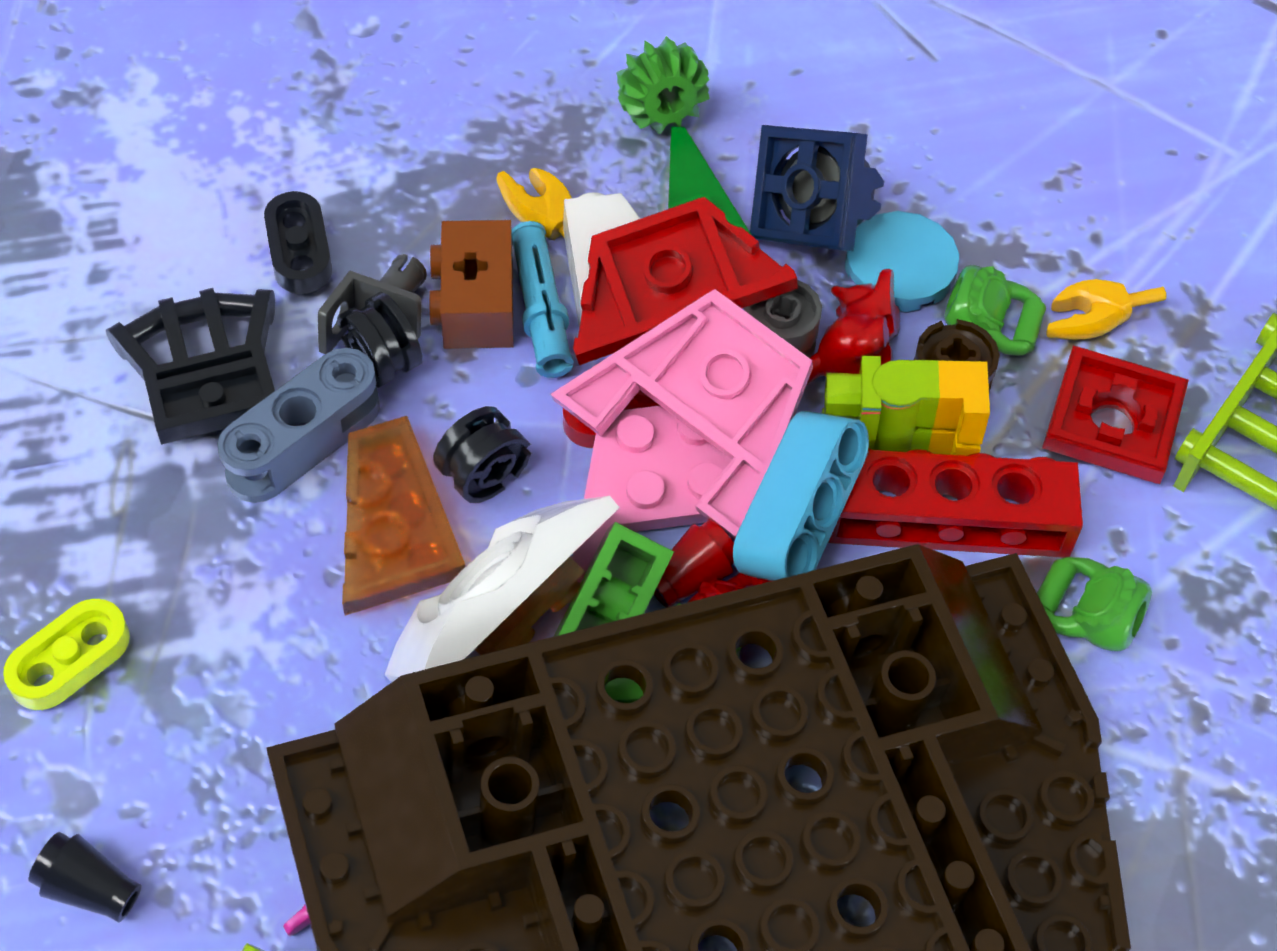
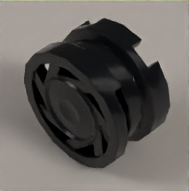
(383, 335)
(481, 453)

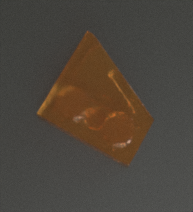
(552, 594)

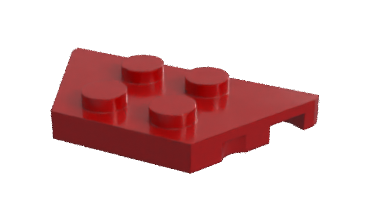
(662, 266)

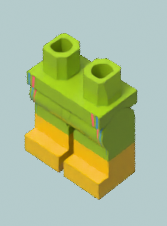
(915, 403)

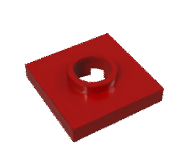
(1142, 393)

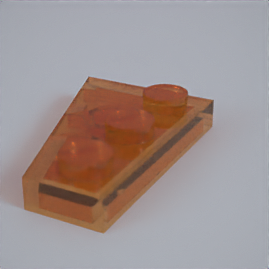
(395, 520)

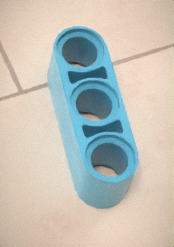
(801, 496)

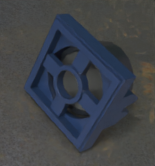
(820, 188)

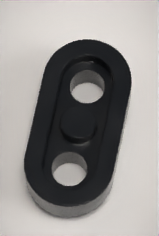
(298, 242)

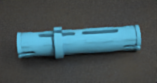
(544, 316)

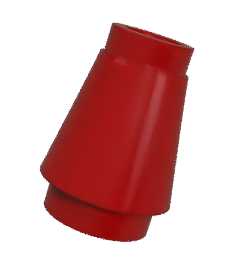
(698, 556)

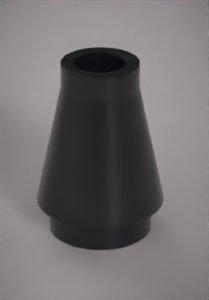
(82, 877)

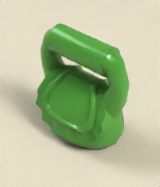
(984, 296)
(1109, 607)

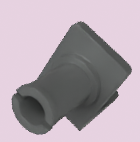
(357, 288)

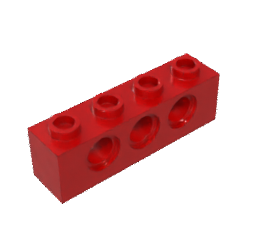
(980, 518)

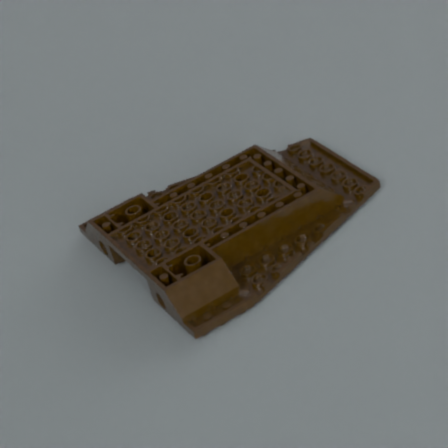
(517, 795)

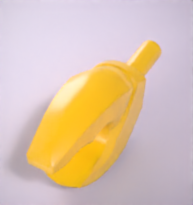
(545, 209)
(1104, 305)

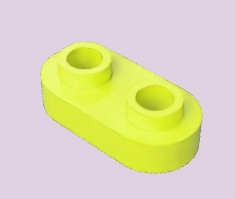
(64, 653)

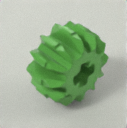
(663, 85)

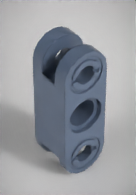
(329, 395)

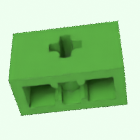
(617, 580)

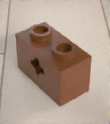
(475, 284)

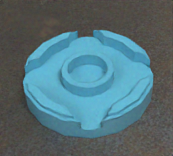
(916, 251)

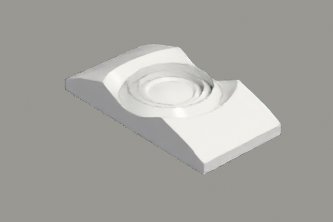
(495, 584)

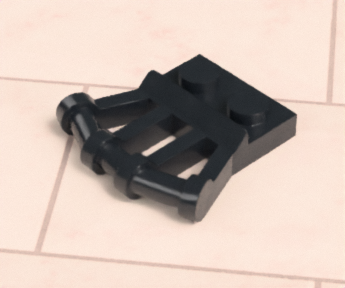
(206, 389)

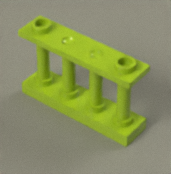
(1199, 448)

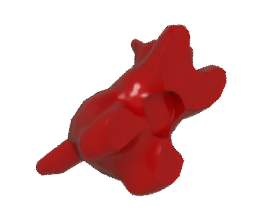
(864, 327)

